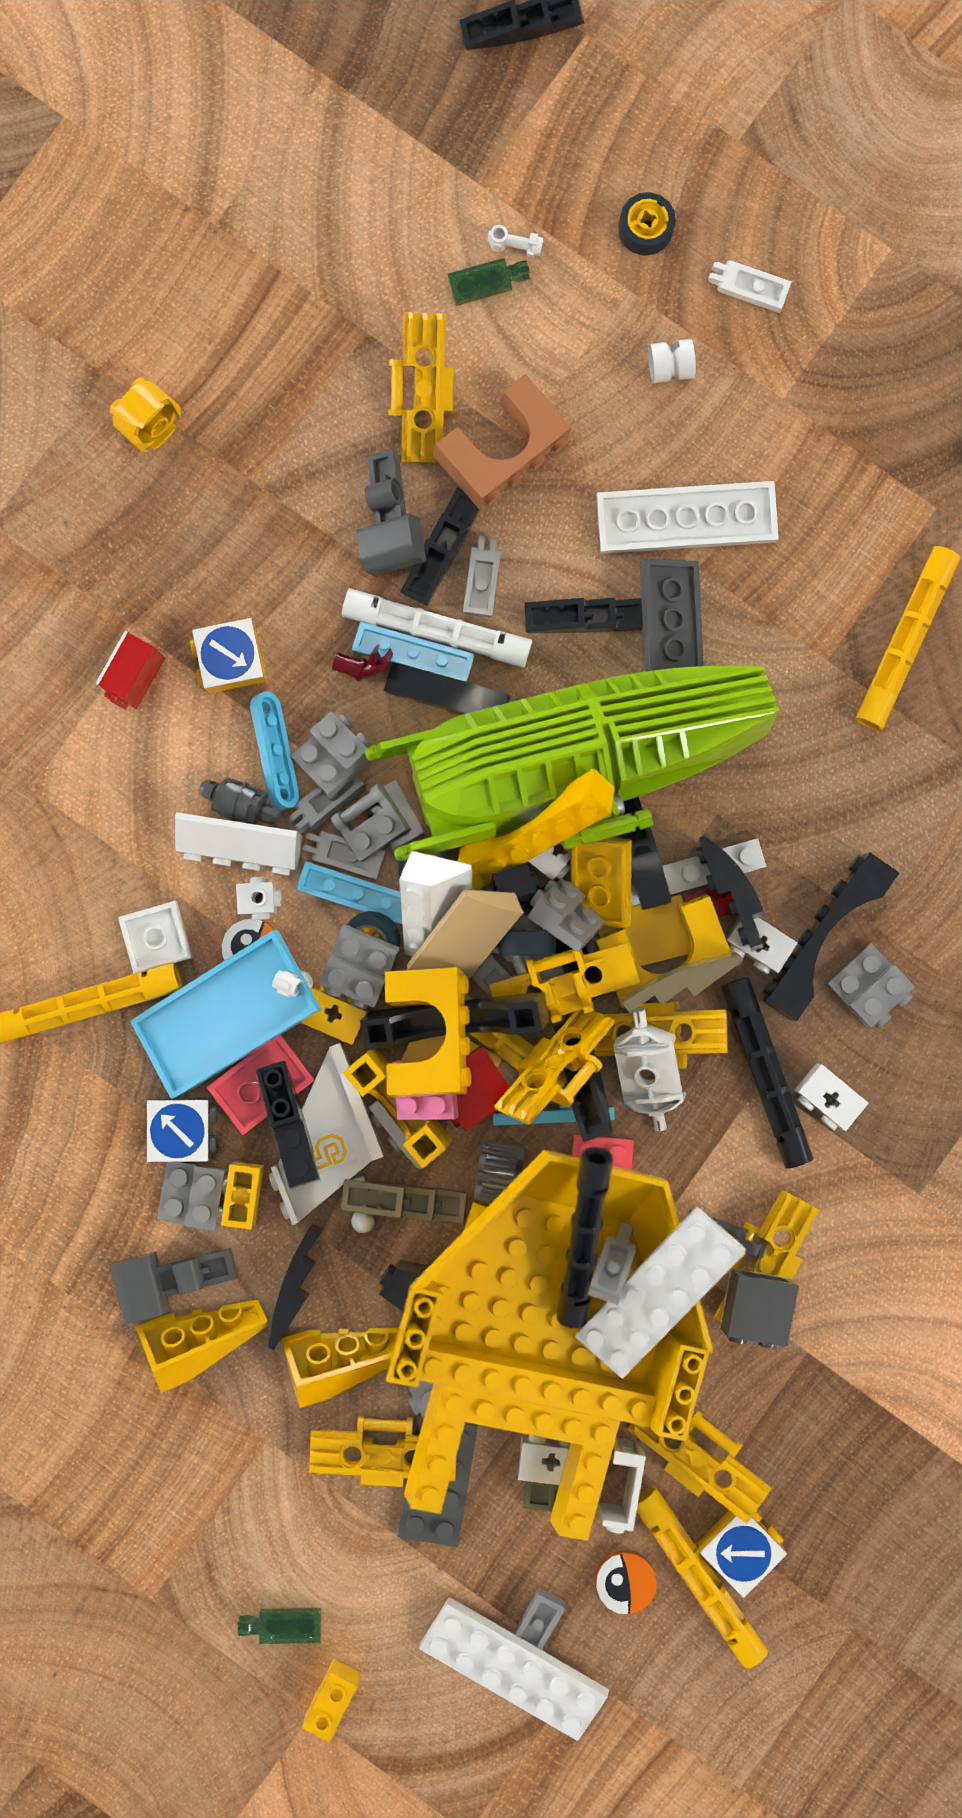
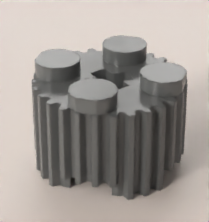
(497, 1169)

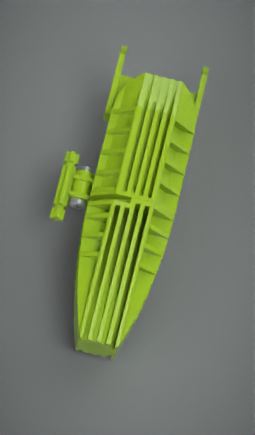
(635, 729)

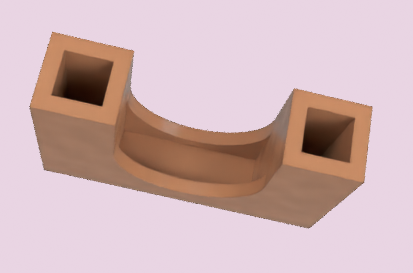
(486, 477)

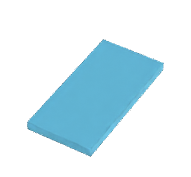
(223, 1015)

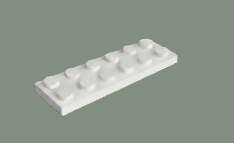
(687, 517)
(661, 1292)
(514, 1669)

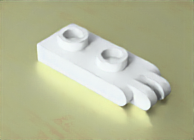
(750, 285)

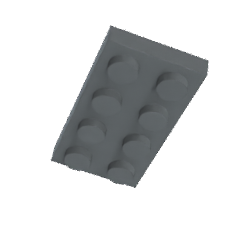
(671, 614)
(442, 1527)

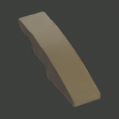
(692, 976)
(404, 1201)

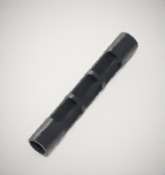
(767, 1073)
(586, 1221)

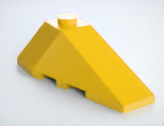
(191, 1343)
(334, 1362)

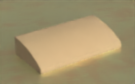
(468, 931)

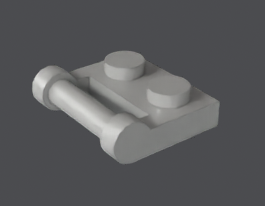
(375, 831)

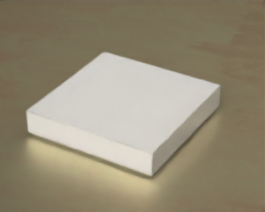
(155, 937)

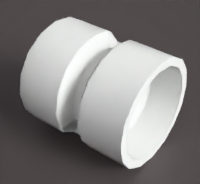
(671, 361)

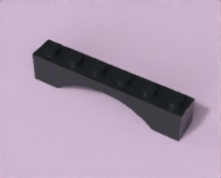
(794, 987)
(494, 1014)

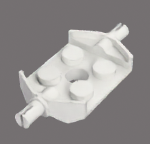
(651, 1050)

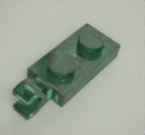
(486, 280)
(283, 1626)

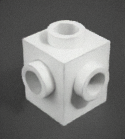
(247, 898)

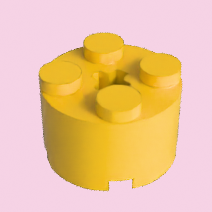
(145, 415)

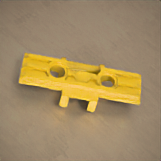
(431, 385)
(572, 990)
(707, 1027)
(547, 1062)
(779, 1260)
(378, 1463)
(697, 1468)

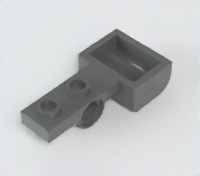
(397, 536)
(144, 1285)

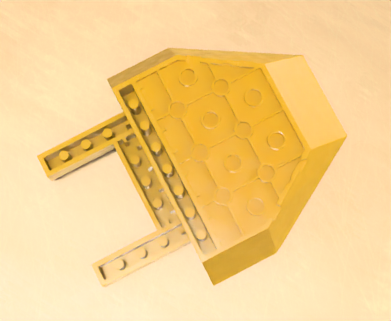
(500, 1359)

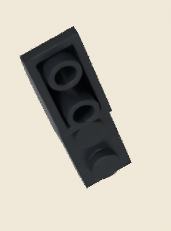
(646, 864)
(729, 880)
(288, 1124)

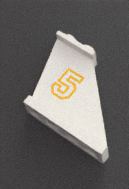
(340, 1136)

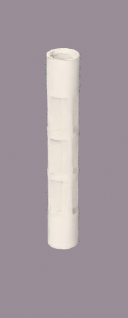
(435, 627)

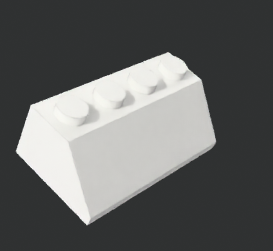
(237, 842)
(427, 892)

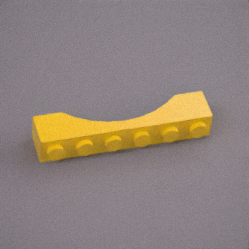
(576, 808)

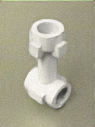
(499, 239)
(287, 982)

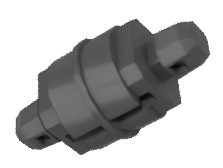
(239, 801)

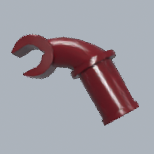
(362, 668)

